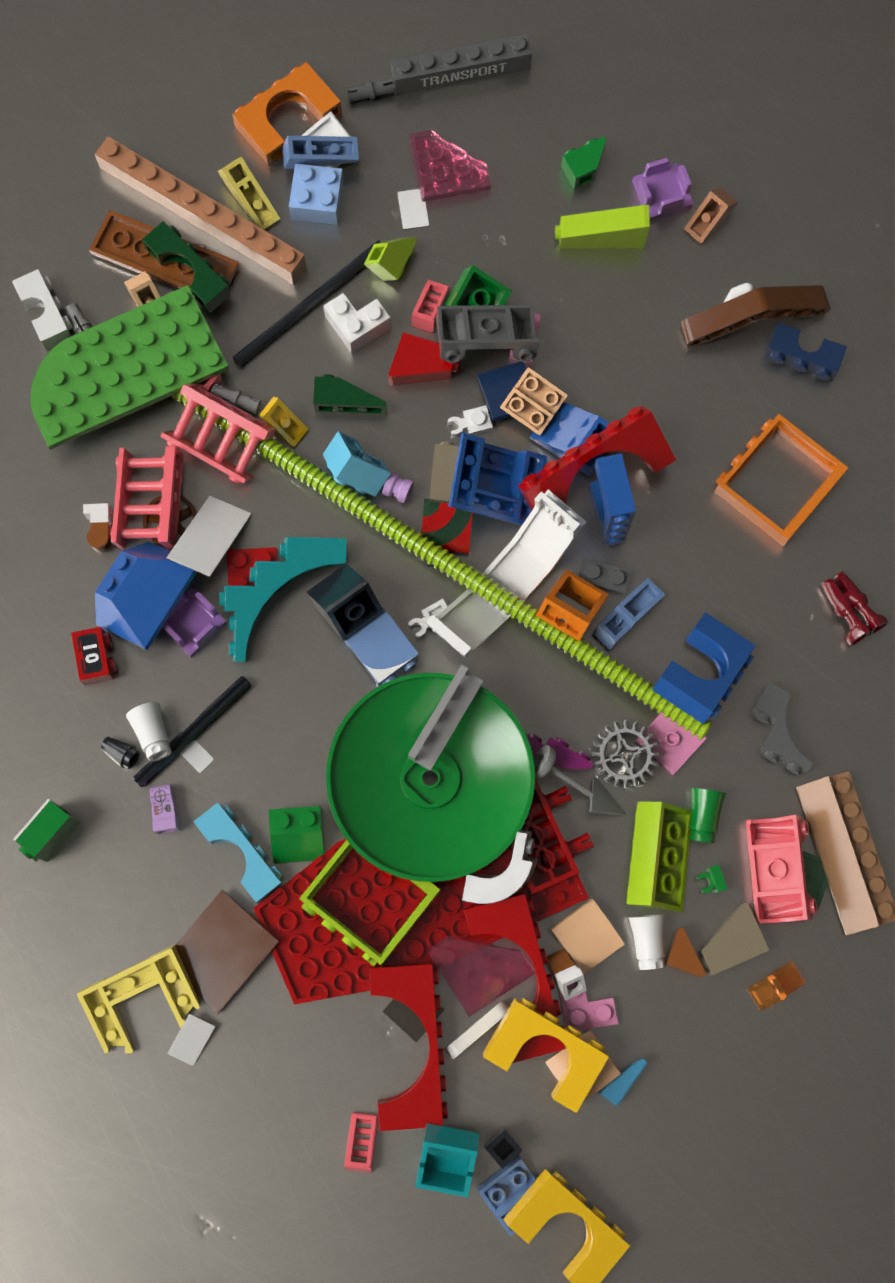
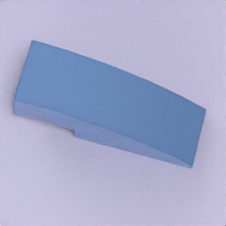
(628, 613)

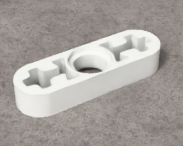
(477, 1030)

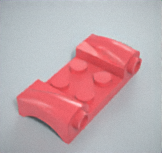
(779, 870)

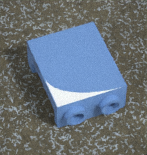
(383, 649)

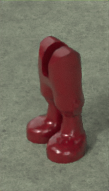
(845, 604)

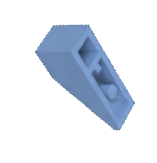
(319, 150)

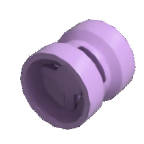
(398, 487)

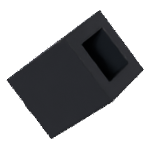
(503, 1148)

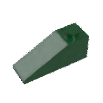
(340, 396)

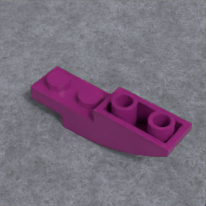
(566, 759)

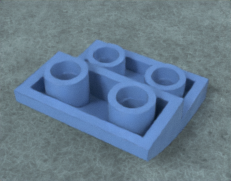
(506, 1189)

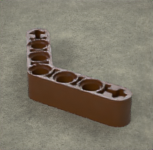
(752, 307)

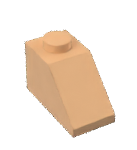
(142, 289)

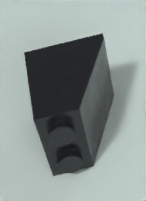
(345, 601)

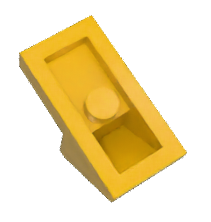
(281, 418)

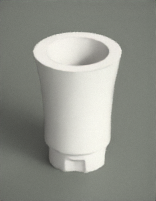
(150, 730)
(649, 940)

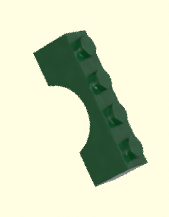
(167, 247)

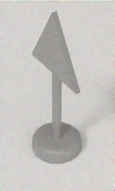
(600, 798)

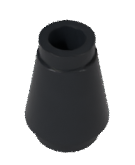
(122, 753)

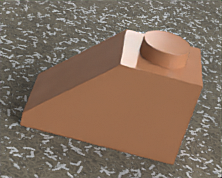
(710, 214)

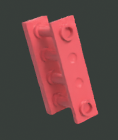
(237, 420)
(168, 507)

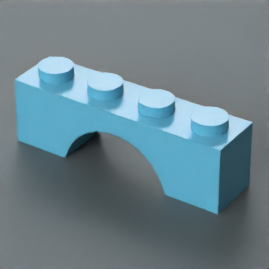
(218, 827)

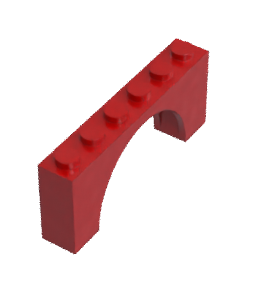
(633, 433)
(513, 921)
(422, 1101)

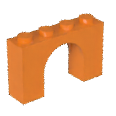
(299, 86)

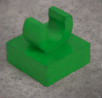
(715, 879)

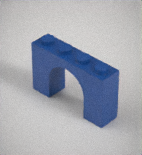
(612, 499)
(701, 696)

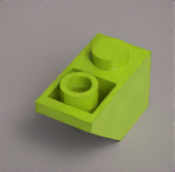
(389, 257)

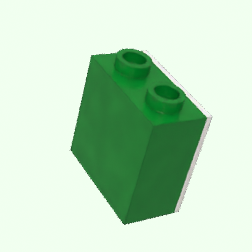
(46, 831)

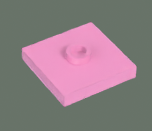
(673, 741)

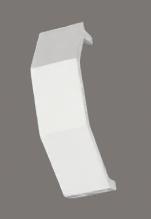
(518, 568)

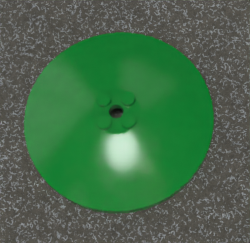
(421, 828)

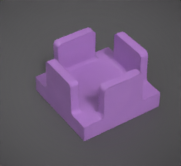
(664, 188)
(193, 622)

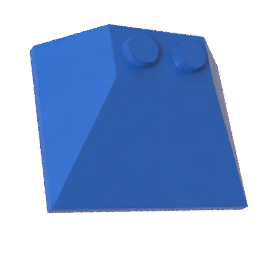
(489, 477)
(140, 593)

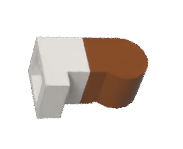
(100, 524)
(565, 973)

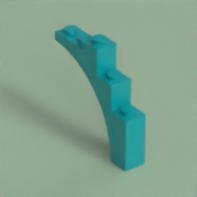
(246, 601)

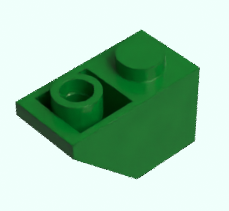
(583, 163)

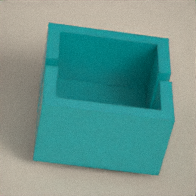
(446, 1160)

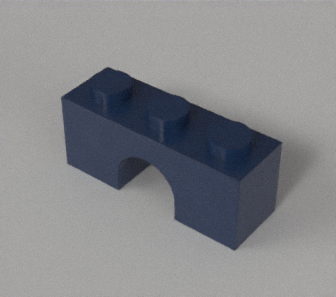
(786, 350)

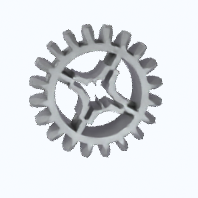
(619, 733)

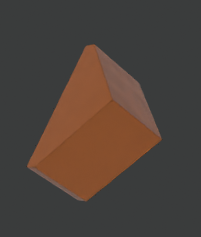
(683, 956)

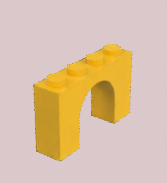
(584, 1057)
(550, 1197)

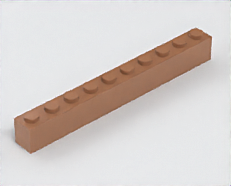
(201, 210)

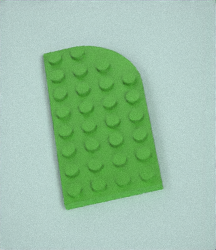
(123, 366)

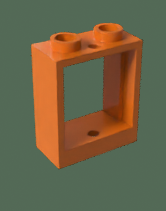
(575, 622)

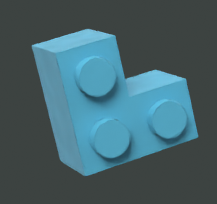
(354, 466)

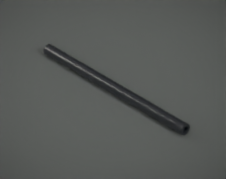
(302, 308)

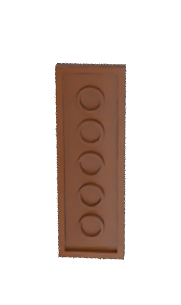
(121, 243)

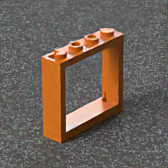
(805, 445)

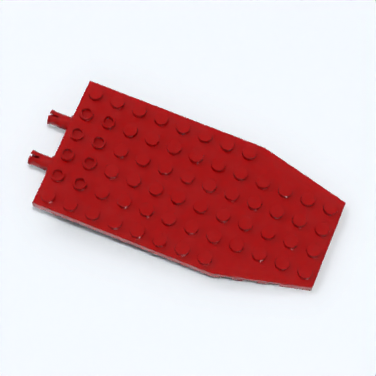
(378, 904)

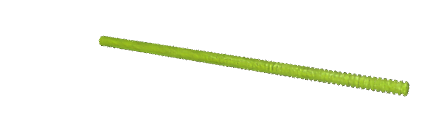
(462, 573)

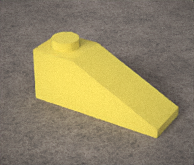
(248, 193)

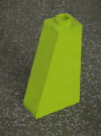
(605, 229)

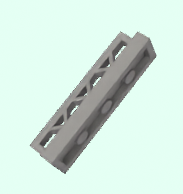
(445, 718)

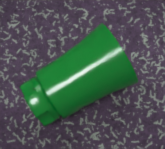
(705, 814)

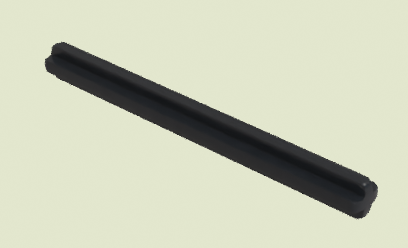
(194, 729)

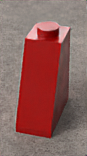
(419, 362)

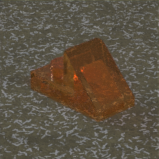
(776, 986)

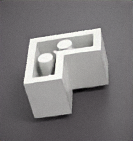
(354, 326)

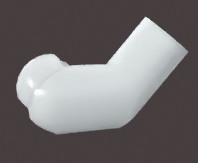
(739, 290)

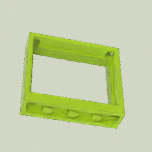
(351, 938)

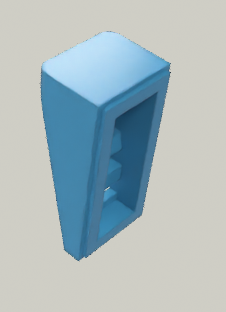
(620, 1085)

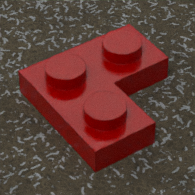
(241, 560)

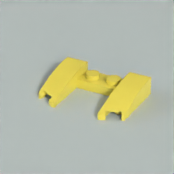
(101, 997)

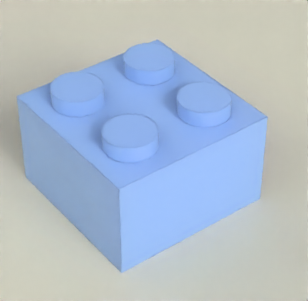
(316, 194)

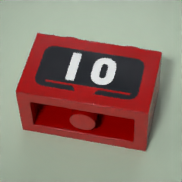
(93, 655)

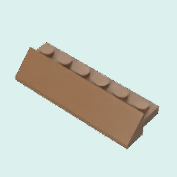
(847, 853)

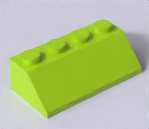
(659, 856)

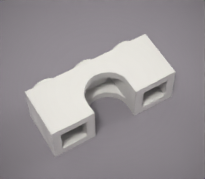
(35, 292)

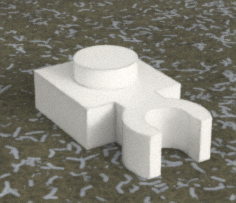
(474, 421)
(434, 609)

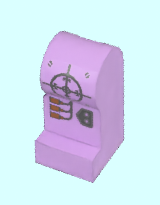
(164, 810)

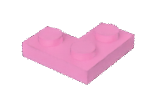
(587, 1015)

